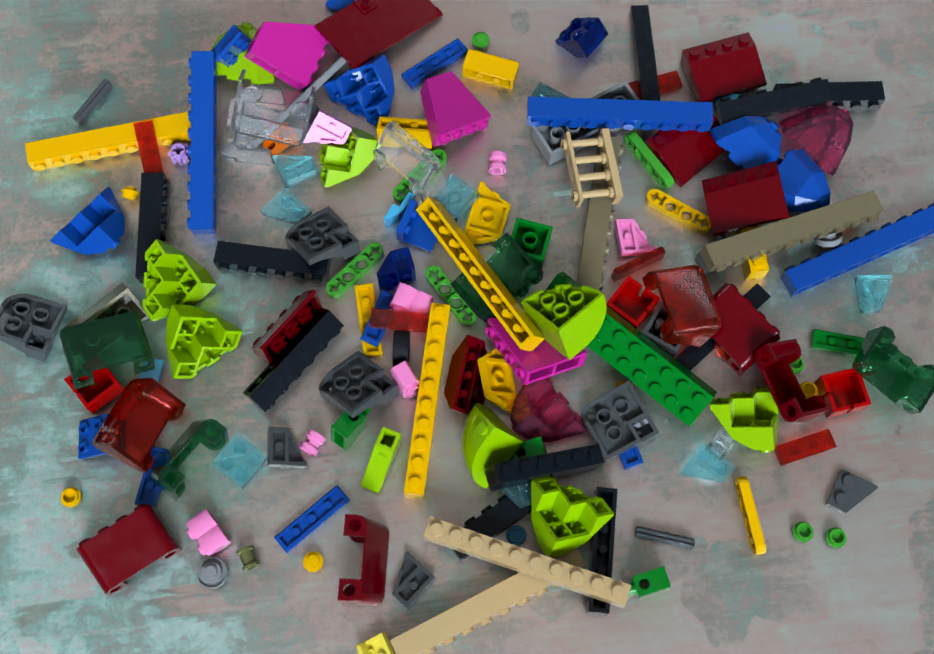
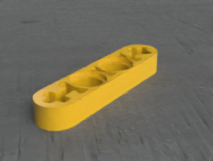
(676, 214)
(750, 515)

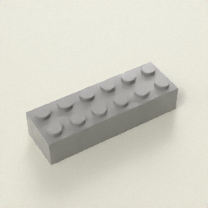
(549, 138)

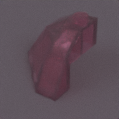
(821, 133)
(544, 413)

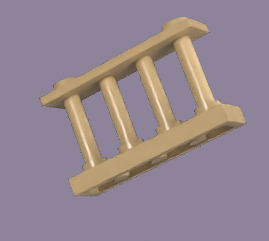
(606, 157)

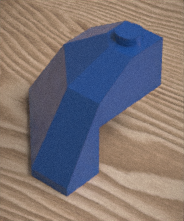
(365, 89)
(749, 140)
(803, 182)
(95, 227)

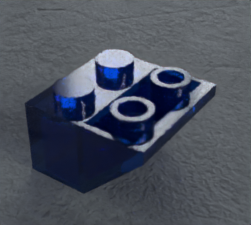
(582, 36)
(395, 269)

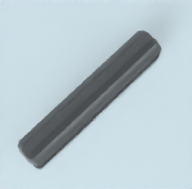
(92, 101)
(664, 537)

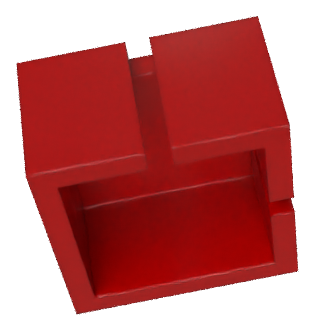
(630, 305)
(843, 392)
(101, 393)

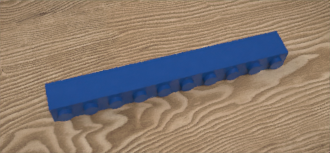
(619, 114)
(203, 142)
(859, 251)

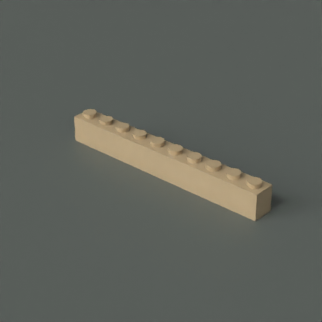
(527, 562)
(476, 611)

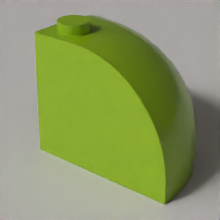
(567, 316)
(486, 442)

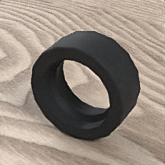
(401, 346)

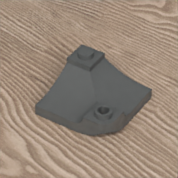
(322, 237)
(30, 324)
(357, 385)
(619, 421)

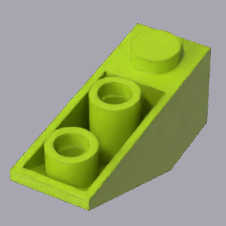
(381, 459)

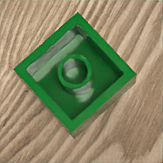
(532, 238)

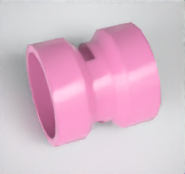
(497, 163)
(312, 442)

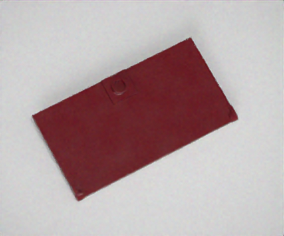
(374, 26)

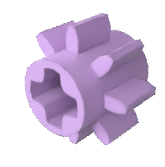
(179, 153)

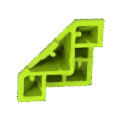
(253, 72)
(346, 159)
(172, 279)
(197, 339)
(749, 418)
(564, 516)

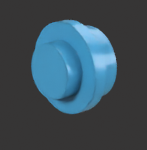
(516, 535)

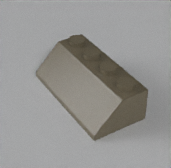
(114, 303)

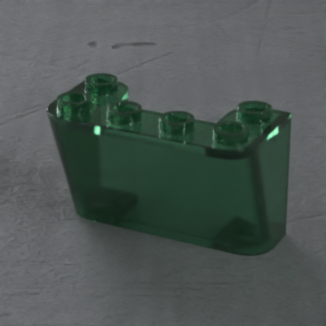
(511, 266)
(104, 345)
(894, 372)
(165, 472)

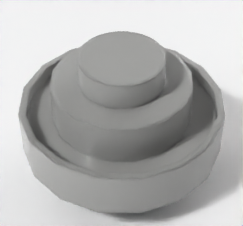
(830, 241)
(212, 573)

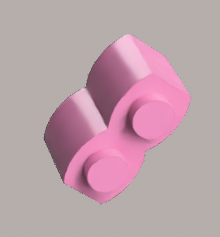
(410, 299)
(405, 379)
(208, 533)

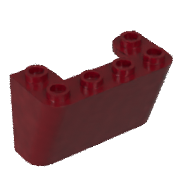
(742, 328)
(774, 364)
(128, 547)
(371, 586)

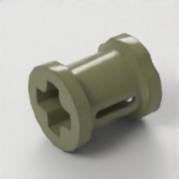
(248, 558)

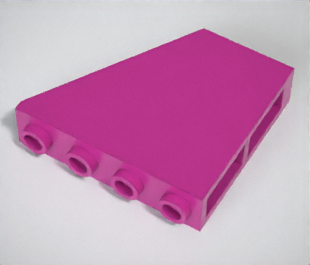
(287, 51)
(451, 109)
(527, 365)

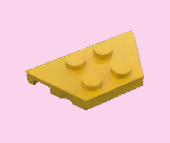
(487, 217)
(497, 380)

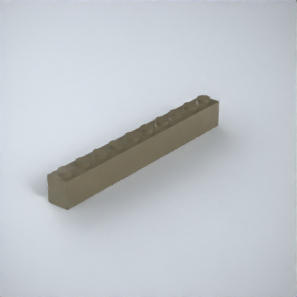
(597, 229)
(791, 231)

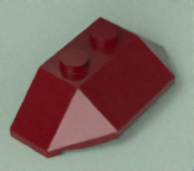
(463, 381)

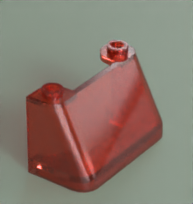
(688, 304)
(137, 422)

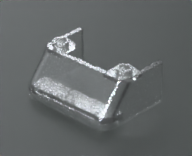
(268, 122)
(239, 147)
(410, 160)

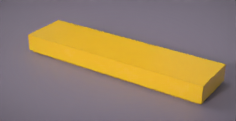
(365, 300)

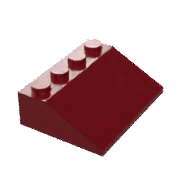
(723, 67)
(684, 152)
(745, 198)
(287, 326)

